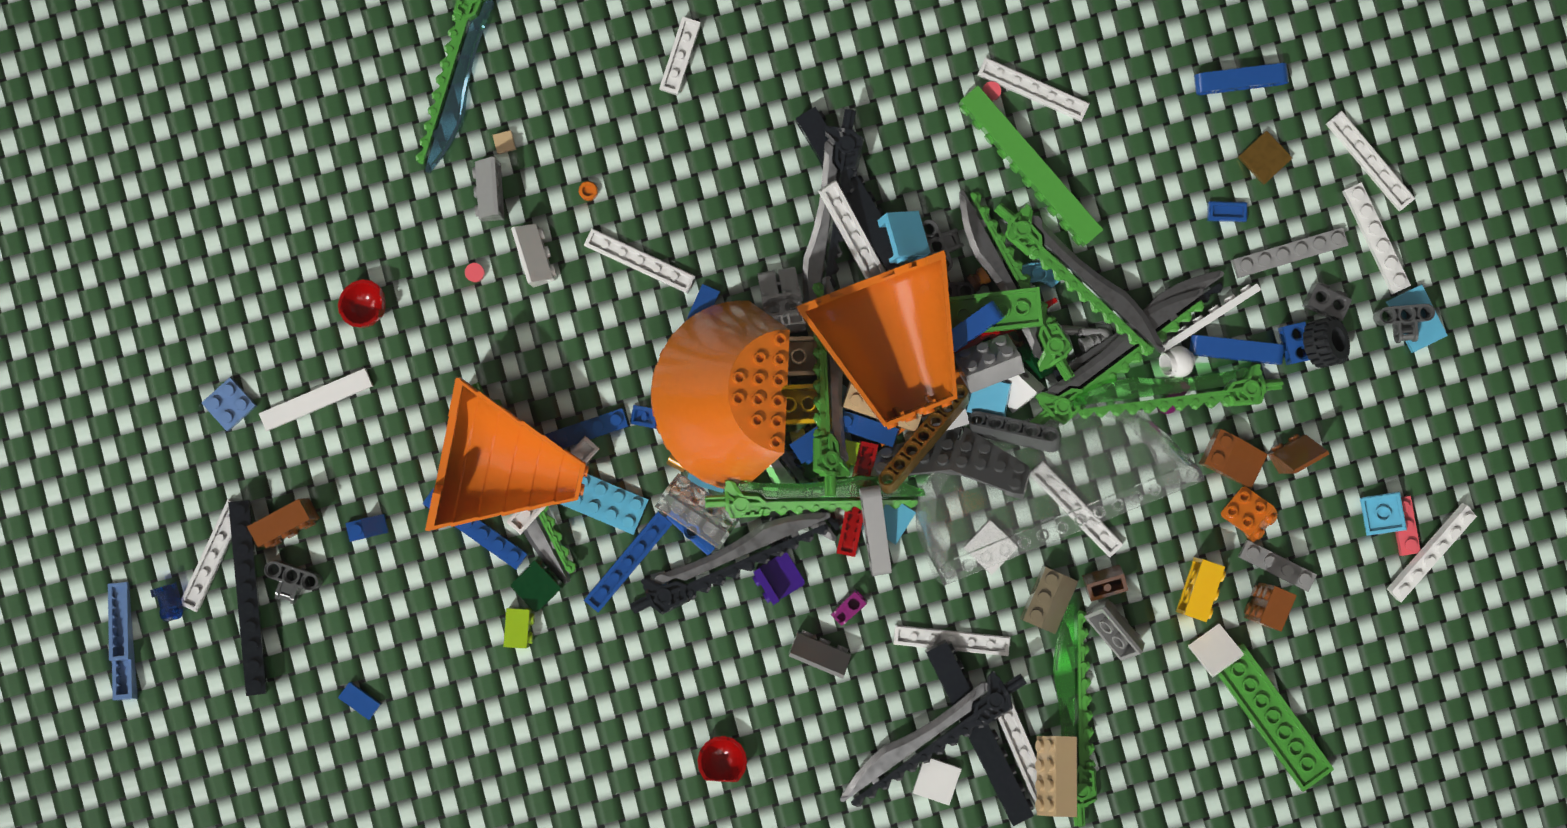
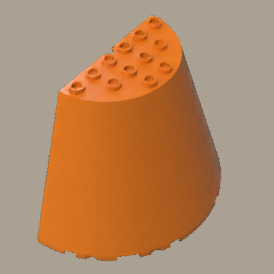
(722, 393)

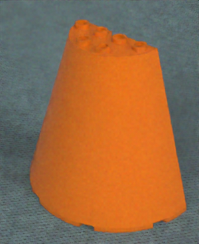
(892, 338)

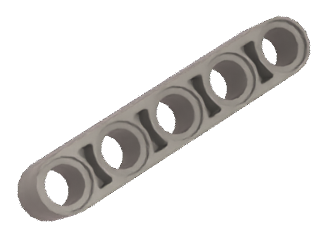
(875, 530)

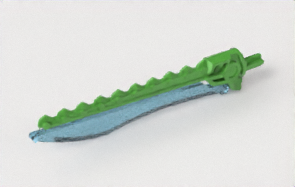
(455, 105)

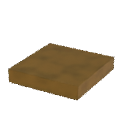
(1265, 157)

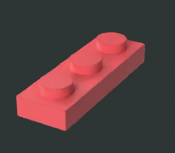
(1408, 539)

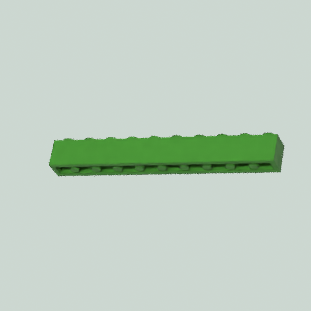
(1030, 166)

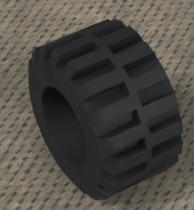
(1326, 342)

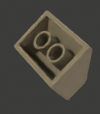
(1048, 600)

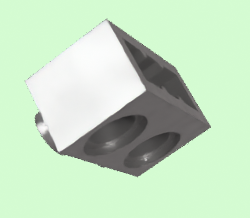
(1326, 306)

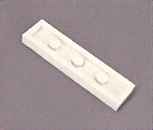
(680, 56)

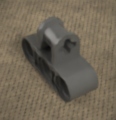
(947, 241)
(1408, 325)
(287, 587)

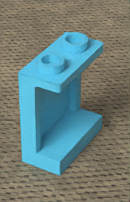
(905, 236)

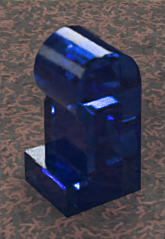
(169, 602)

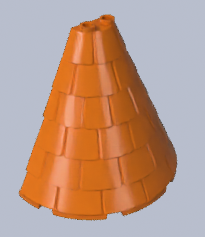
(497, 464)

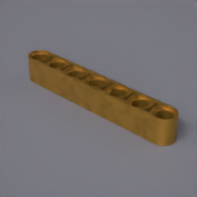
(922, 447)

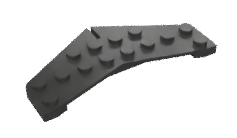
(968, 457)

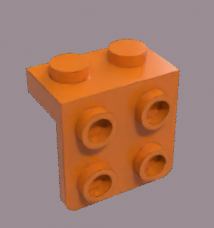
(1250, 513)

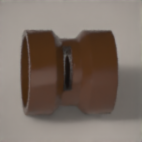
(978, 279)

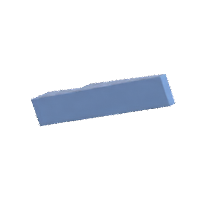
(121, 642)

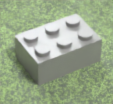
(989, 363)

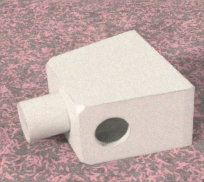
(1023, 389)

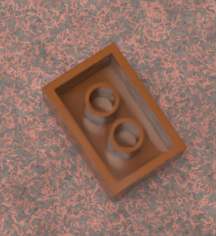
(284, 523)
(1269, 606)

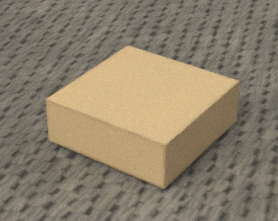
(504, 142)

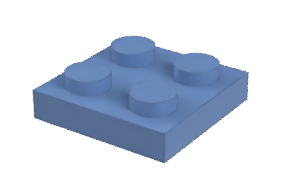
(229, 404)

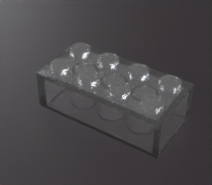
(686, 505)

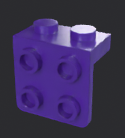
(778, 578)

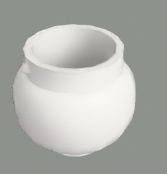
(1177, 362)

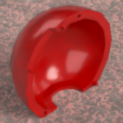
(362, 303)
(722, 760)

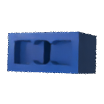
(1291, 343)

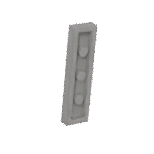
(1277, 565)

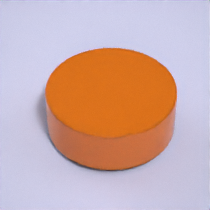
(588, 191)

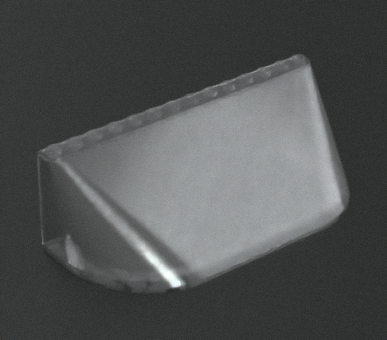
(1094, 476)

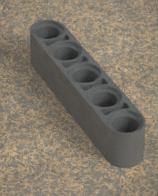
(986, 423)

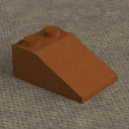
(1296, 454)
(1233, 458)

